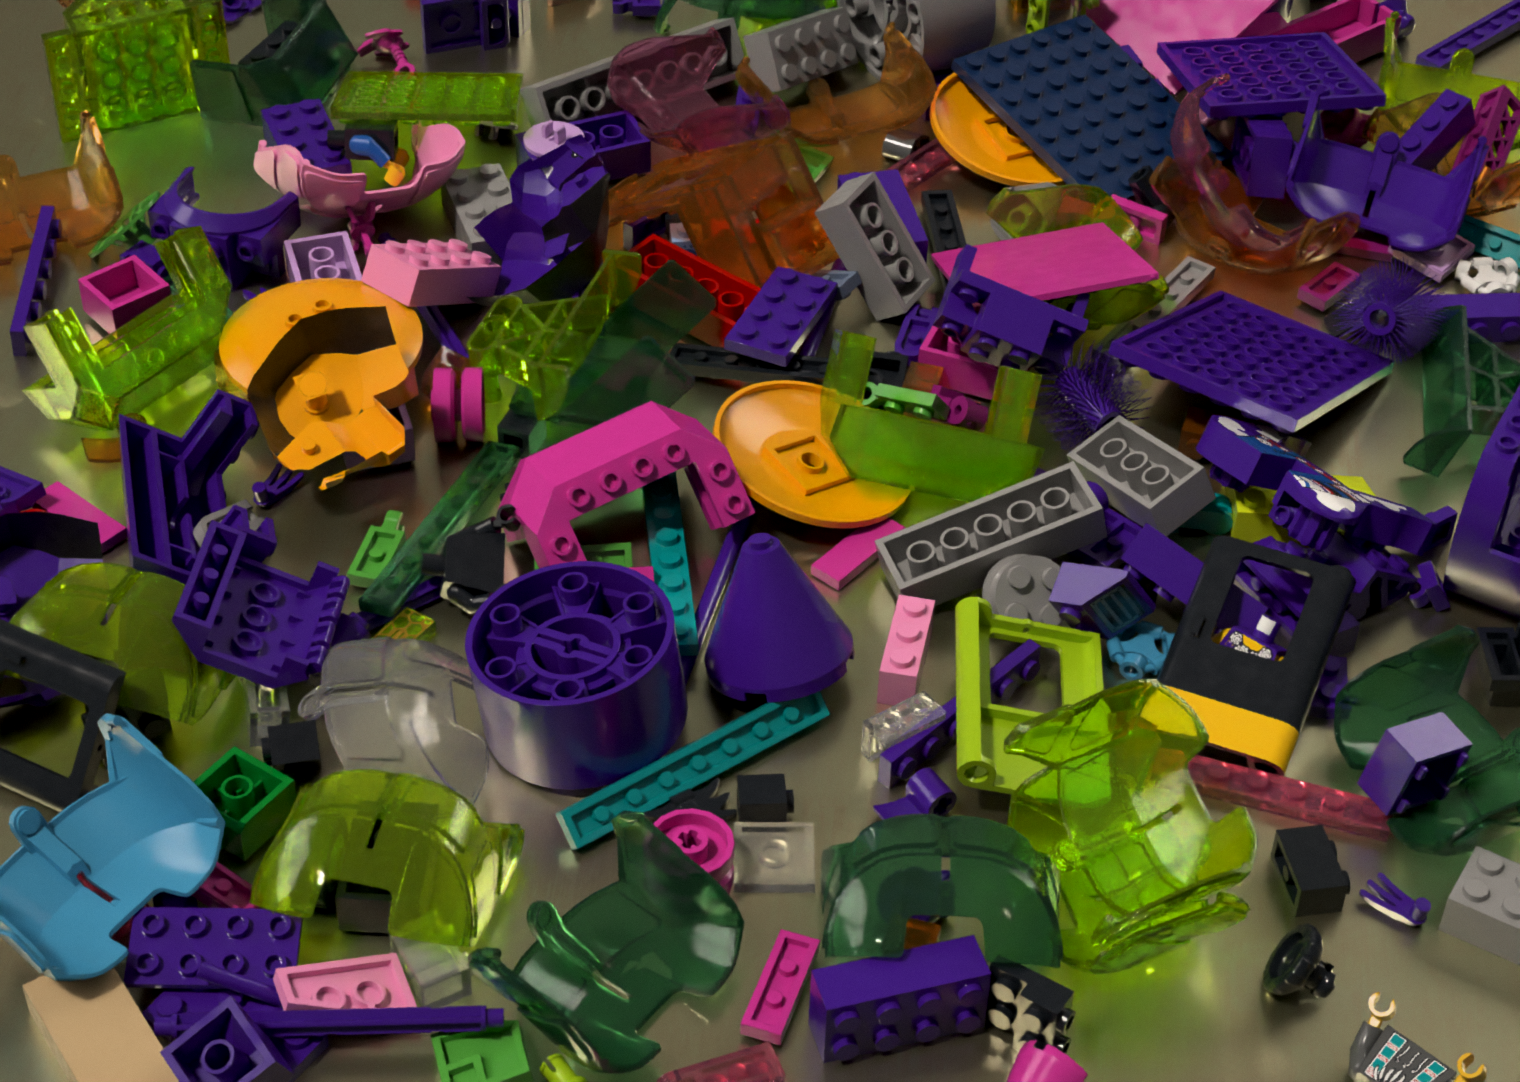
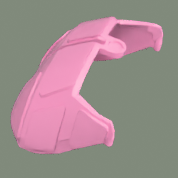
(327, 193)

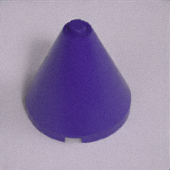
(775, 629)

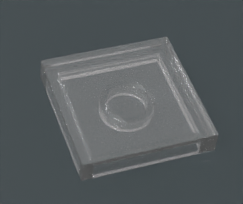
(774, 857)

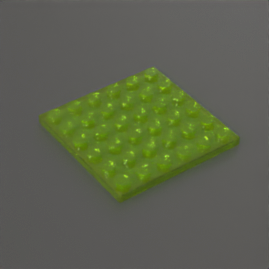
(428, 96)

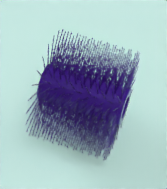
(1390, 311)
(1087, 398)

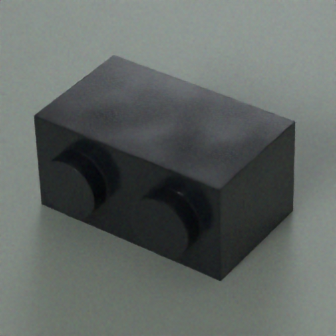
(292, 747)
(1309, 870)

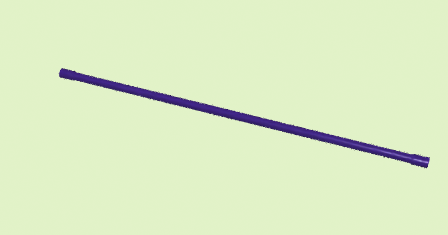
(737, 531)

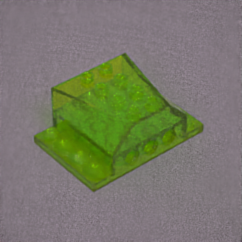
(130, 60)

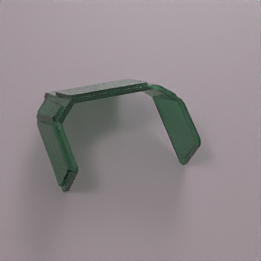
(631, 353)

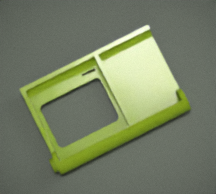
(984, 725)

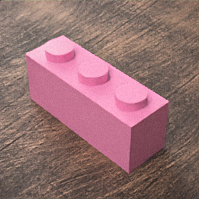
(905, 649)

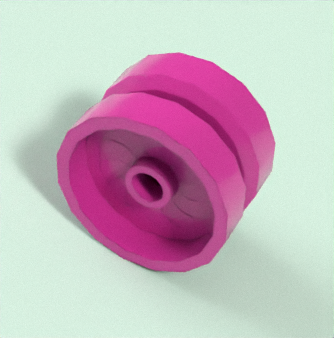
(456, 405)
(704, 840)

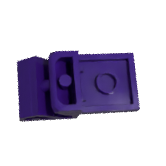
(472, 23)
(1377, 572)

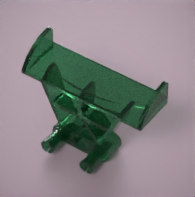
(1455, 371)

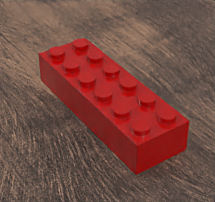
(730, 291)

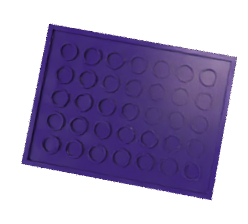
(1251, 360)

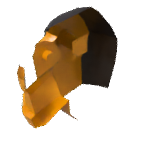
(332, 391)

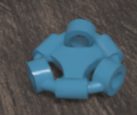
(1139, 651)

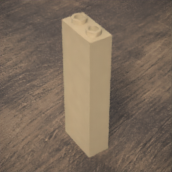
(96, 1030)

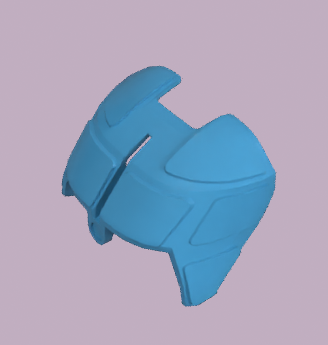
(128, 838)

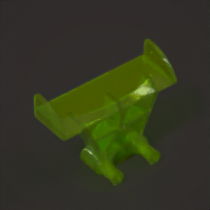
(550, 340)

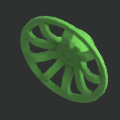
(125, 235)

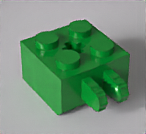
(249, 798)

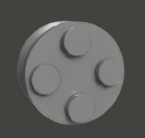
(1021, 588)

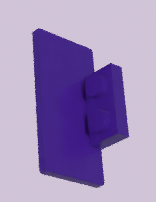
(173, 942)

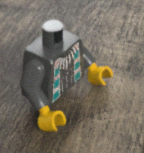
(1392, 1057)

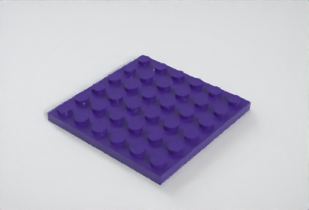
(1271, 74)

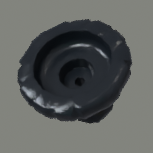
(1298, 964)

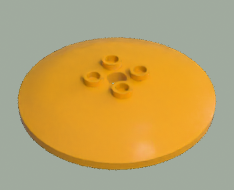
(982, 139)
(267, 317)
(774, 443)

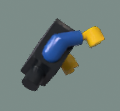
(373, 143)

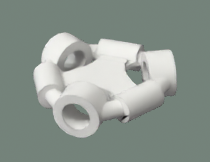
(1488, 280)

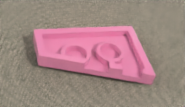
(345, 984)

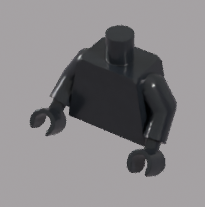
(472, 561)

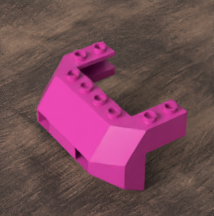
(612, 462)

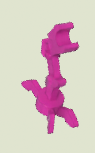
(362, 228)

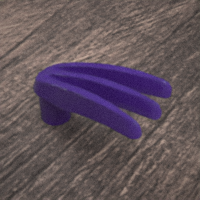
(270, 492)
(1395, 902)

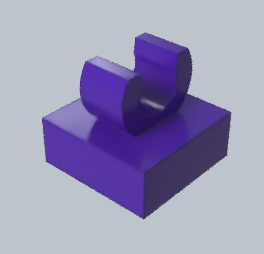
(1429, 588)

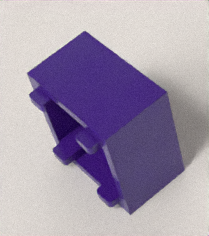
(1414, 763)

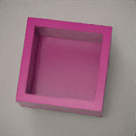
(121, 292)

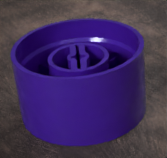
(577, 674)

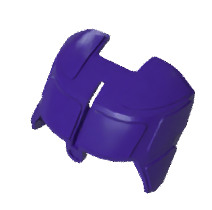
(1410, 203)

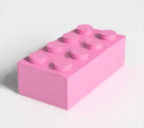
(430, 272)

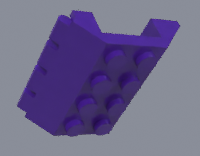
(256, 616)

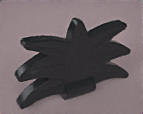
(698, 799)

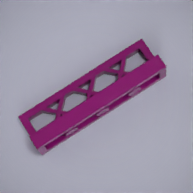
(1488, 114)

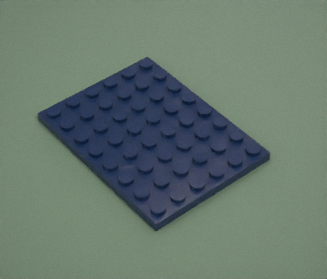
(1079, 103)

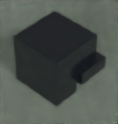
(1500, 664)

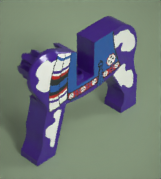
(1307, 498)

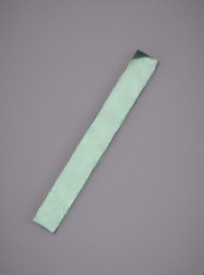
(447, 517)

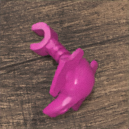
(388, 44)

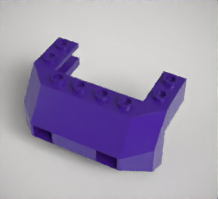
(180, 481)

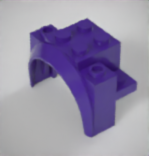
(239, 240)
(1009, 324)

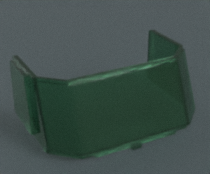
(302, 68)

